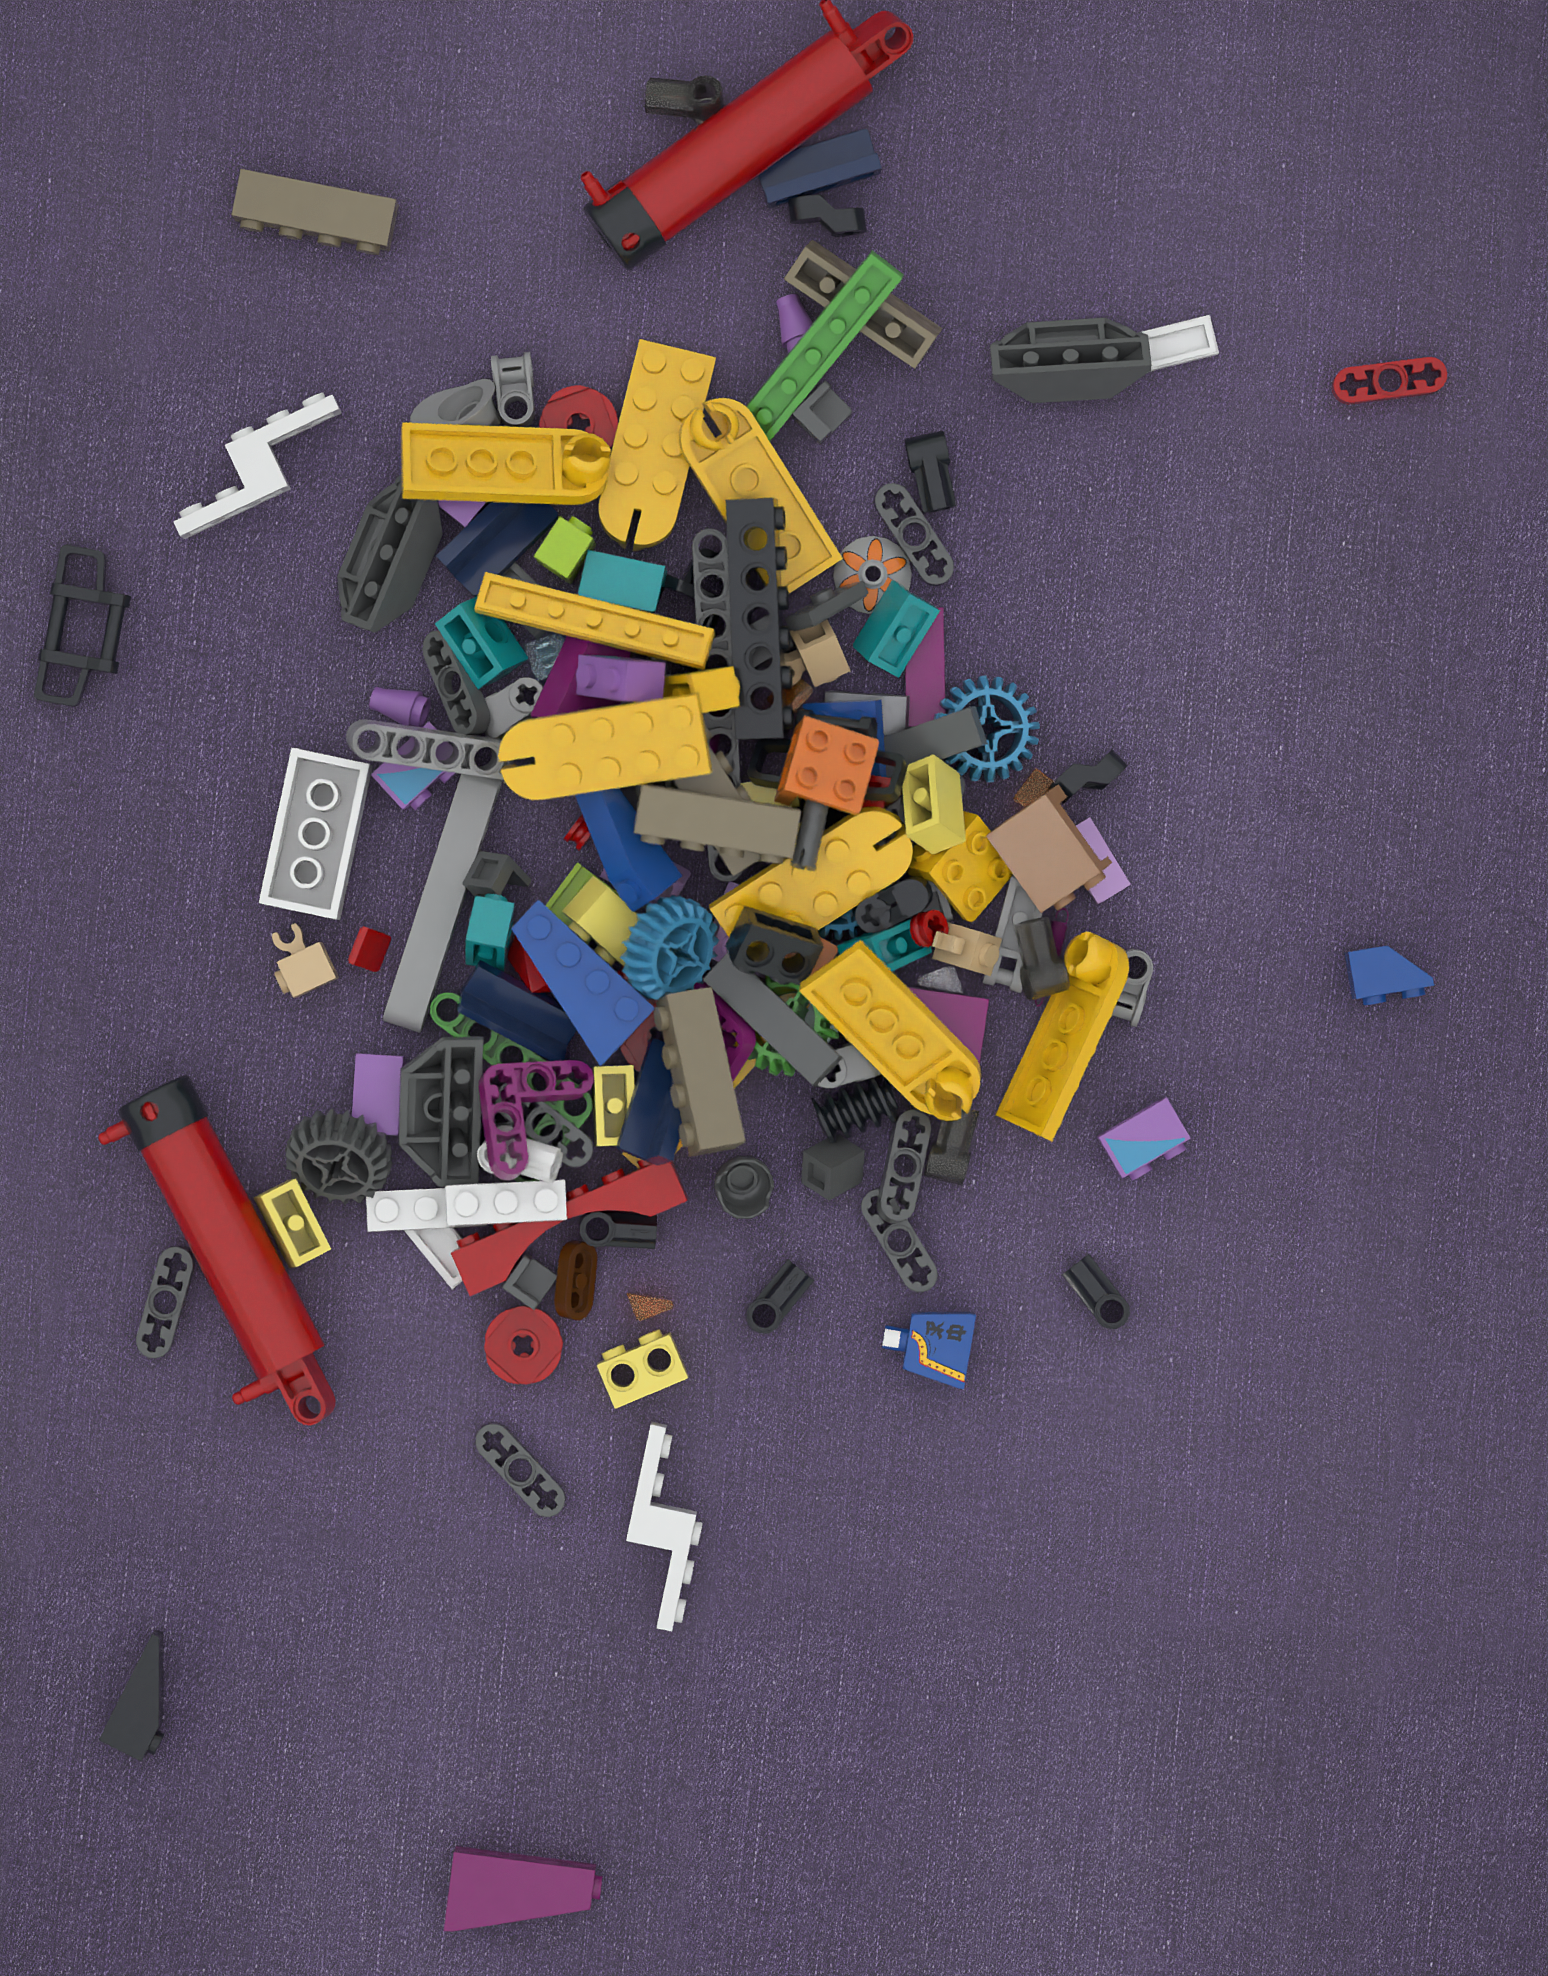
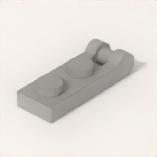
(1015, 909)

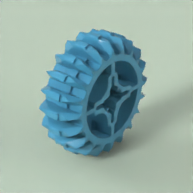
(986, 711)
(668, 924)

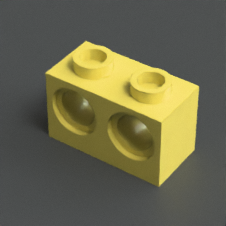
(646, 1378)

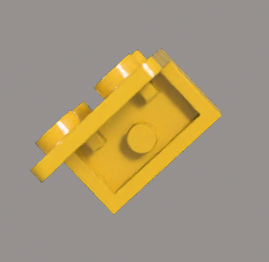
(964, 873)

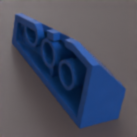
(633, 867)

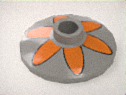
(867, 553)

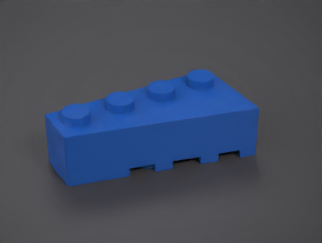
(588, 989)

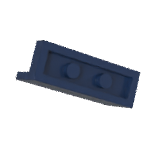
(820, 168)
(495, 541)
(515, 1012)
(651, 1118)

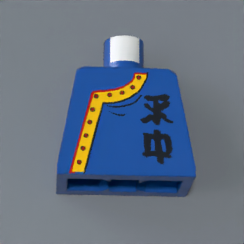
(934, 1345)

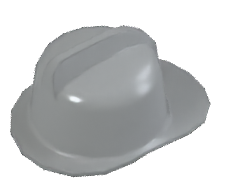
(460, 406)

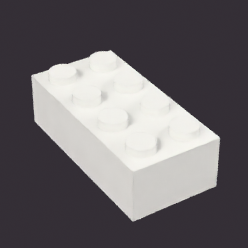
(315, 833)

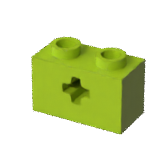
(566, 548)

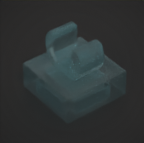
(543, 654)

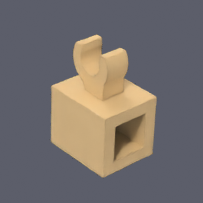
(817, 654)
(967, 949)
(305, 967)

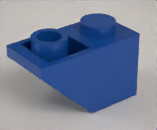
(1383, 971)

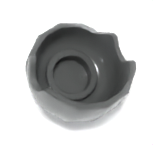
(743, 1187)

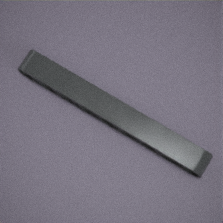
(721, 645)

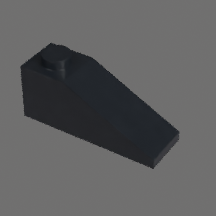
(139, 1711)

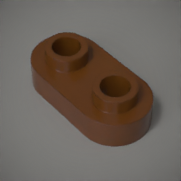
(575, 1280)

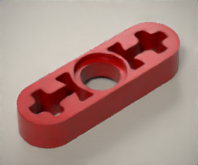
(1417, 366)

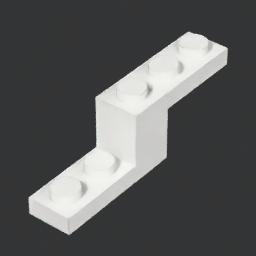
(257, 465)
(466, 1206)
(664, 1526)

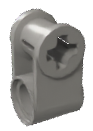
(514, 383)
(507, 709)
(1134, 991)
(850, 1068)

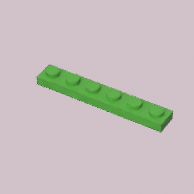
(823, 343)

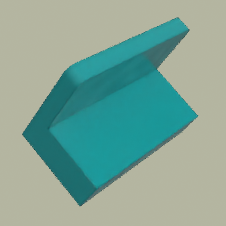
(622, 581)
(895, 629)

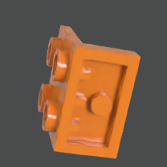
(827, 766)

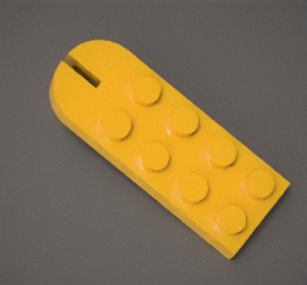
(646, 456)
(502, 464)
(746, 466)
(607, 748)
(845, 874)
(895, 1032)
(1066, 1036)

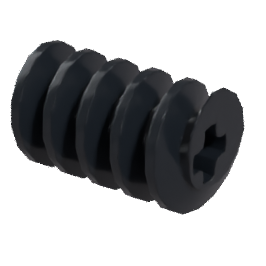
(856, 1108)

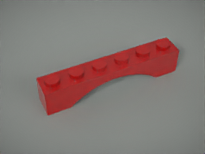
(644, 1191)

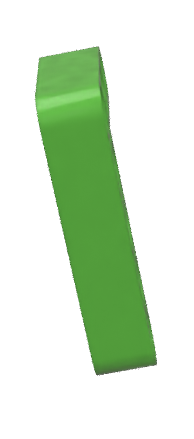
(492, 1054)

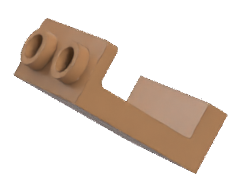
(1047, 852)

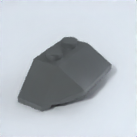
(1070, 359)
(388, 558)
(443, 1110)

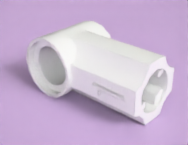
(542, 1163)

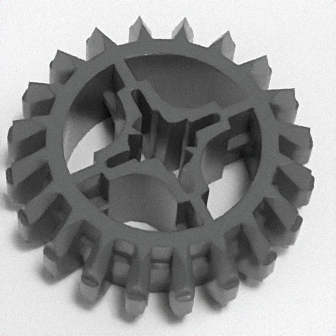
(338, 1156)

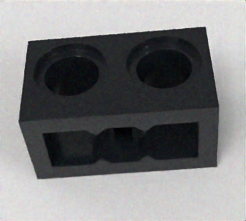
(778, 939)

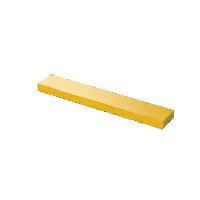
(594, 620)

